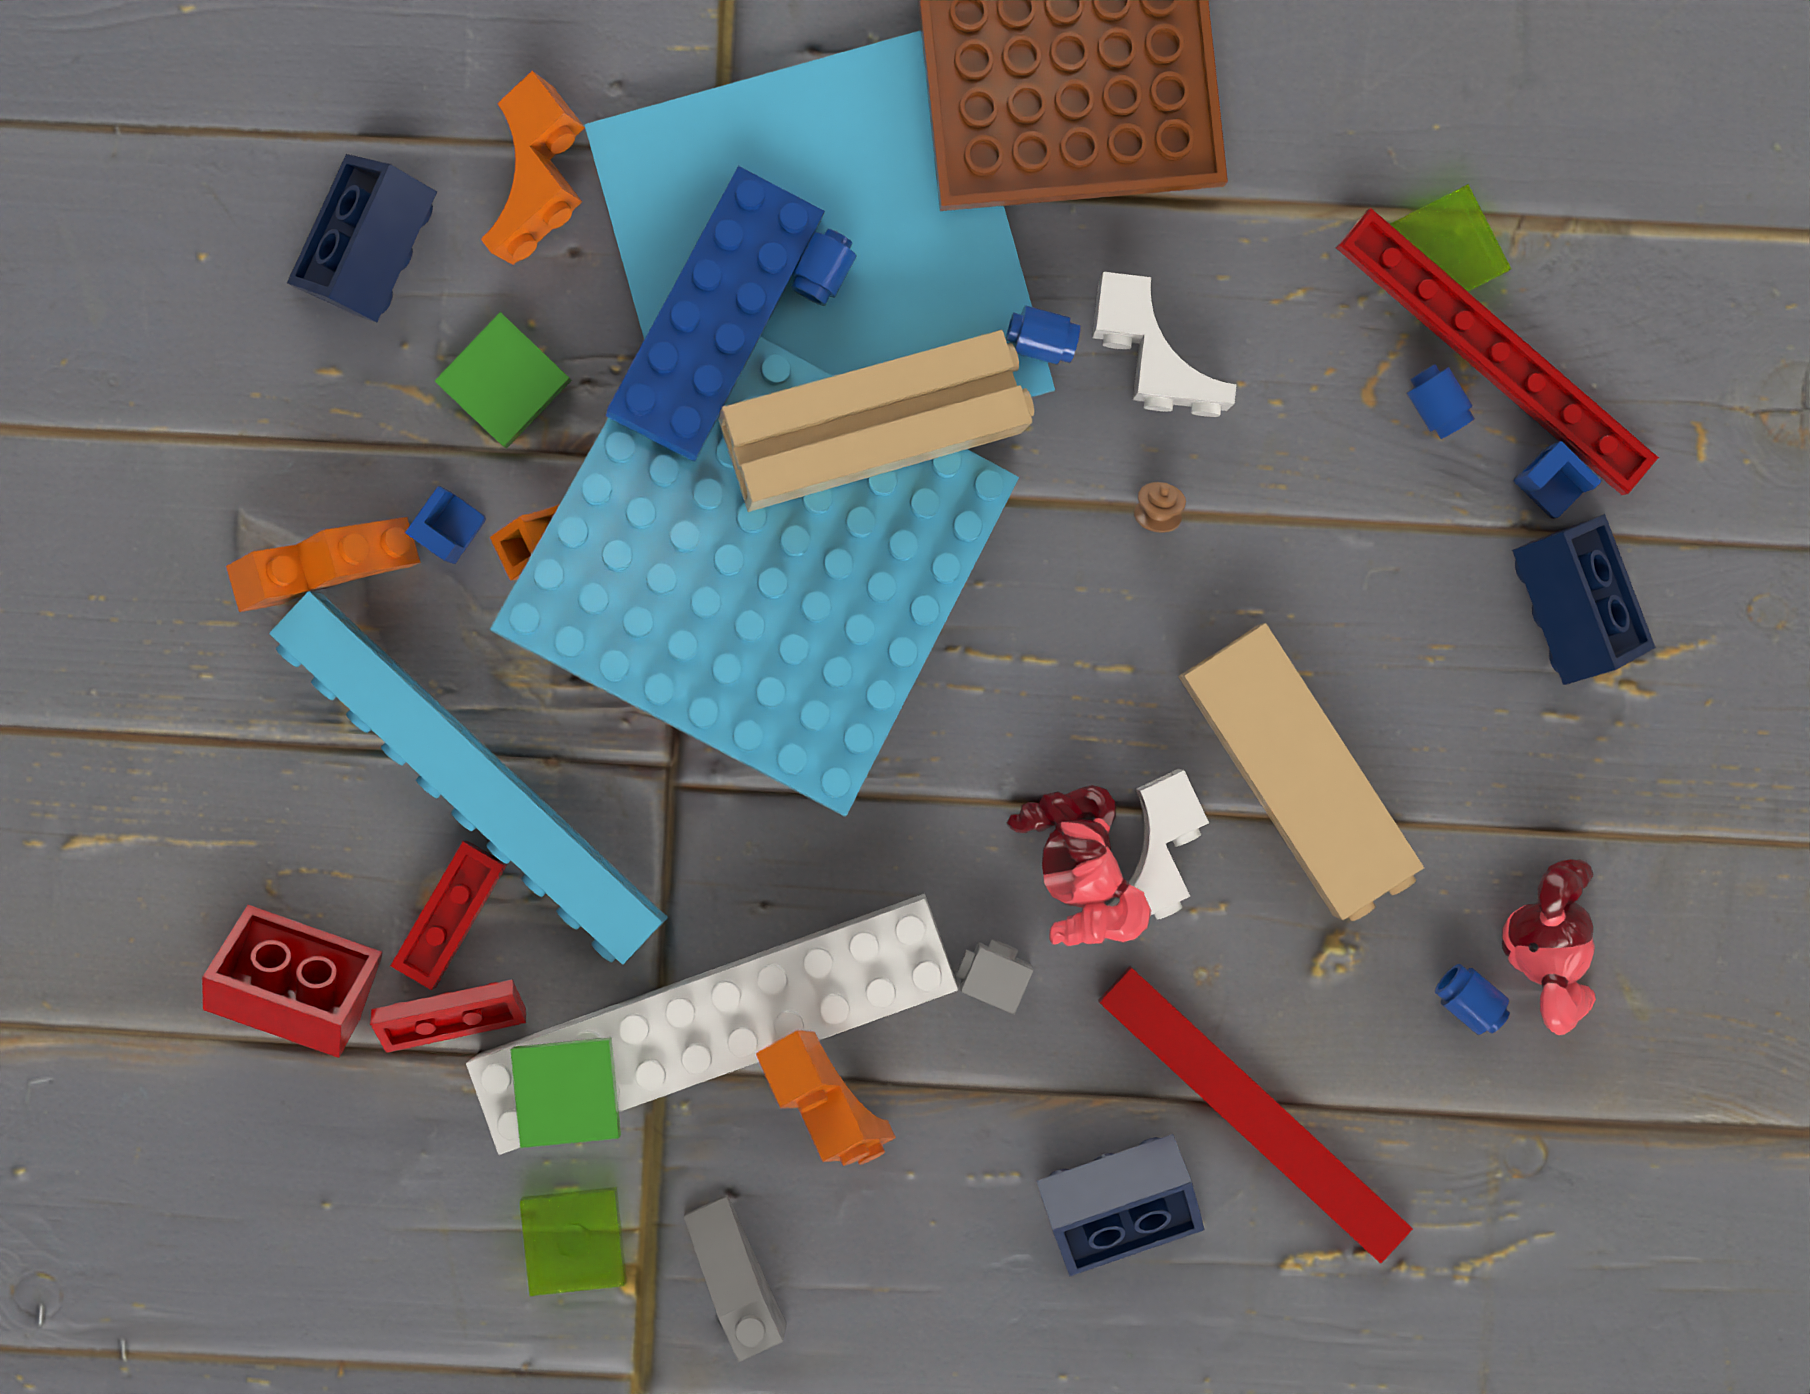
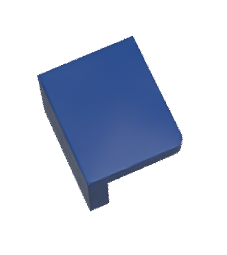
(1556, 479)
(446, 525)

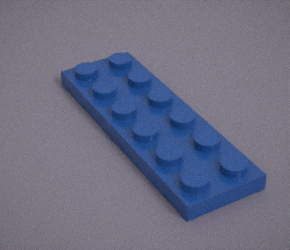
(715, 314)

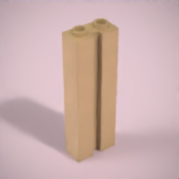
(875, 419)
(1302, 773)

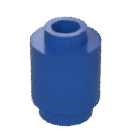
(823, 266)
(1043, 335)
(1440, 401)
(1473, 999)

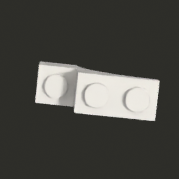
(1162, 378)
(1169, 814)

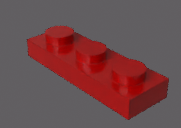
(448, 915)
(448, 1016)

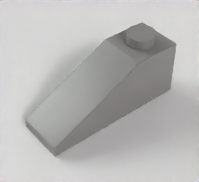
(735, 1279)

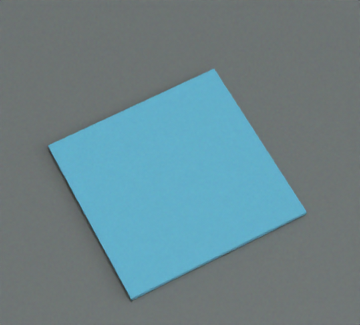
(858, 146)
(762, 627)

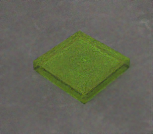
(1456, 238)
(573, 1241)

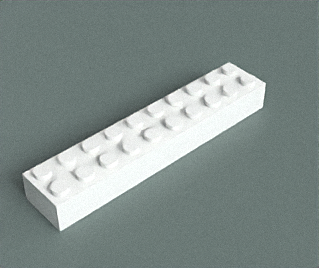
(733, 1011)

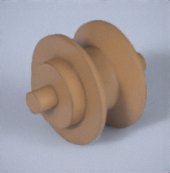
(1159, 507)

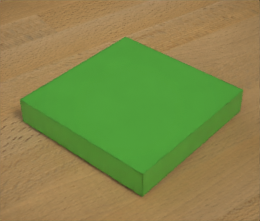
(503, 380)
(565, 1092)

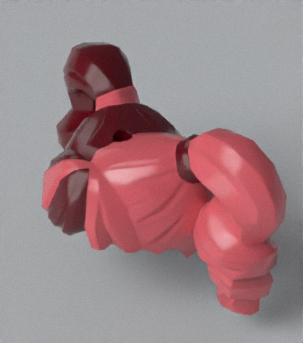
(1082, 867)
(1564, 944)

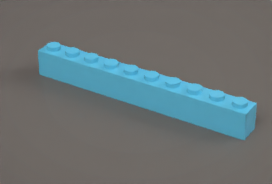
(467, 776)

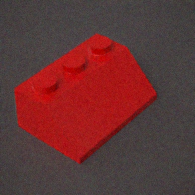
(290, 980)

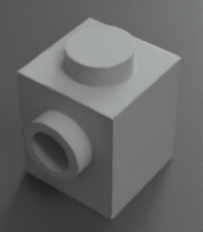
(994, 975)

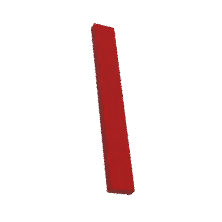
(1496, 352)
(1255, 1114)

